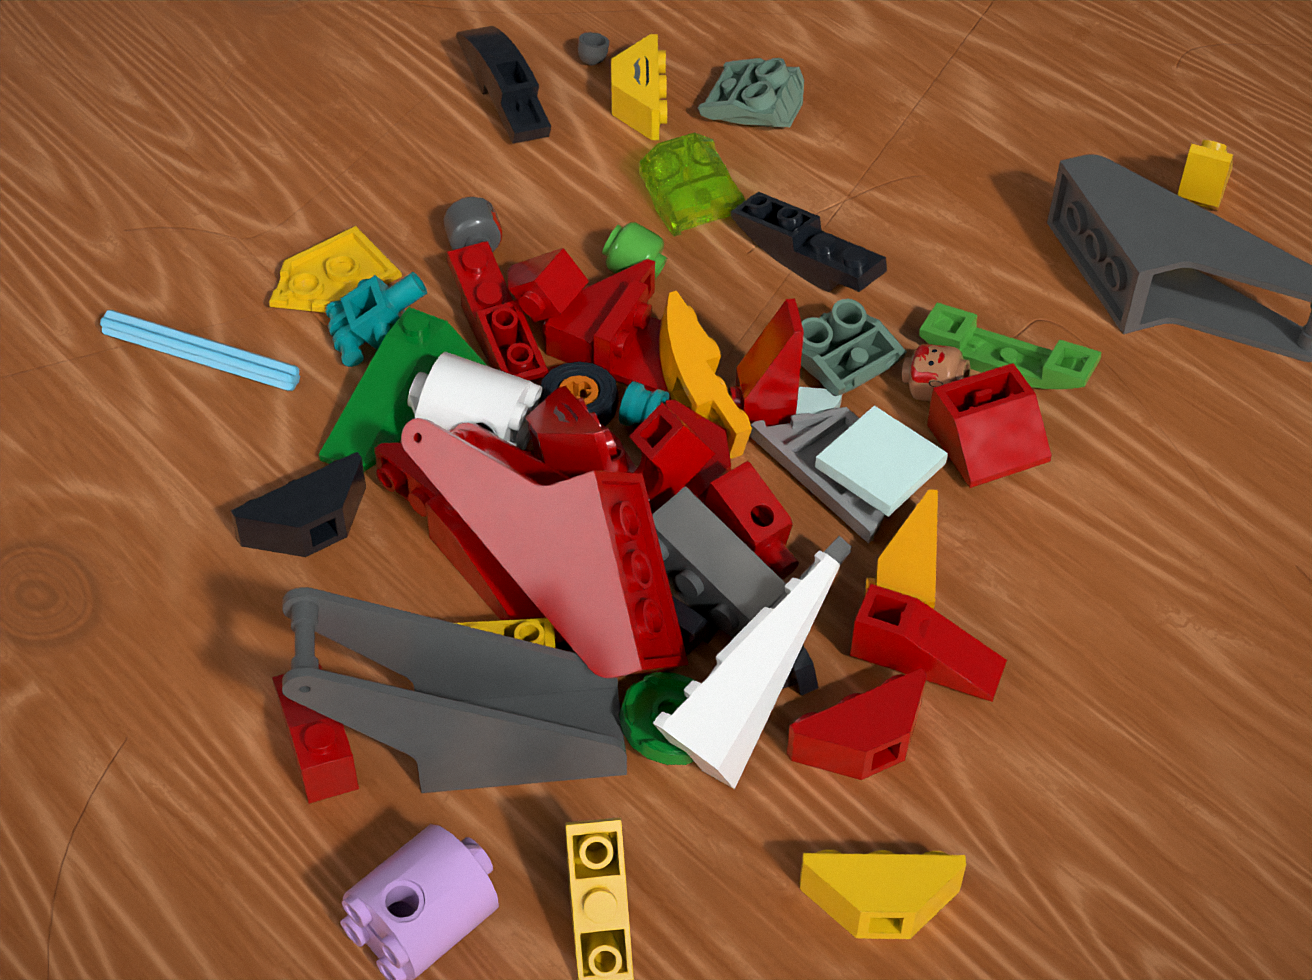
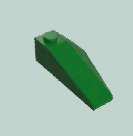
(379, 403)

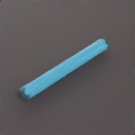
(200, 350)

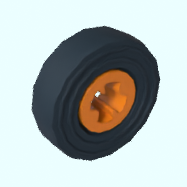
(587, 381)

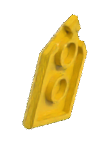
(330, 272)

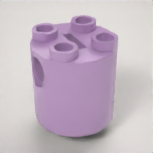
(420, 902)

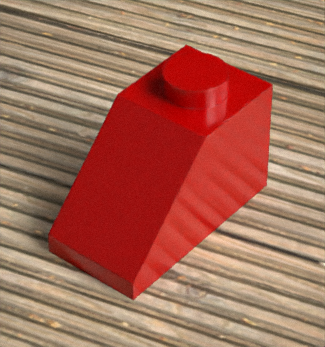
(546, 283)

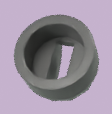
(592, 48)

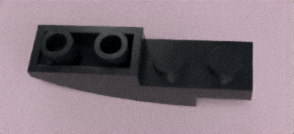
(508, 81)
(800, 245)

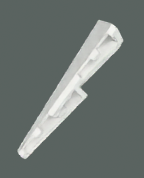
(730, 708)

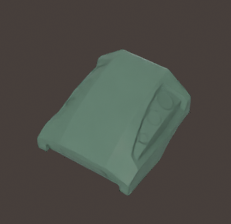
(756, 93)
(847, 347)

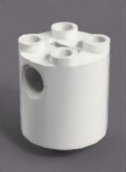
(477, 394)

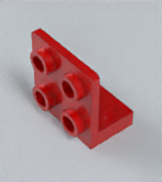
(630, 340)

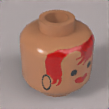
(933, 367)

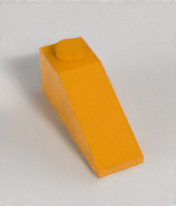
(910, 557)

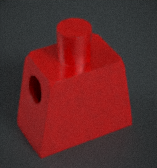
(754, 516)

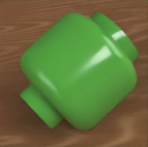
(631, 246)

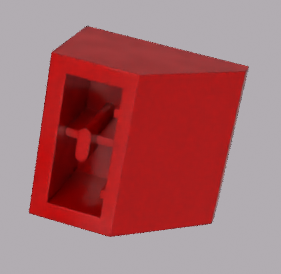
(989, 425)

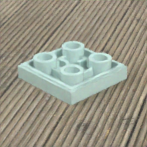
(881, 460)

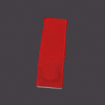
(572, 332)
(771, 370)
(319, 749)

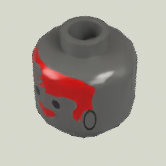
(472, 222)

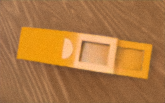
(689, 370)

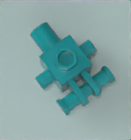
(369, 314)

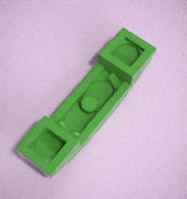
(1061, 368)

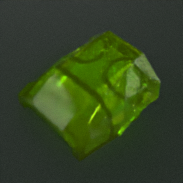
(689, 182)

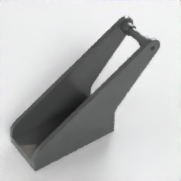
(1145, 253)
(480, 702)

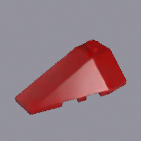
(479, 565)

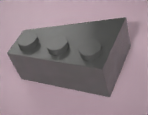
(712, 566)

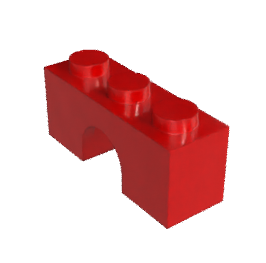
(669, 454)

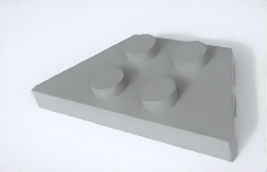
(796, 449)

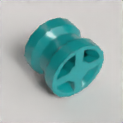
(639, 403)

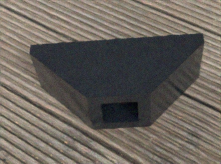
(305, 511)

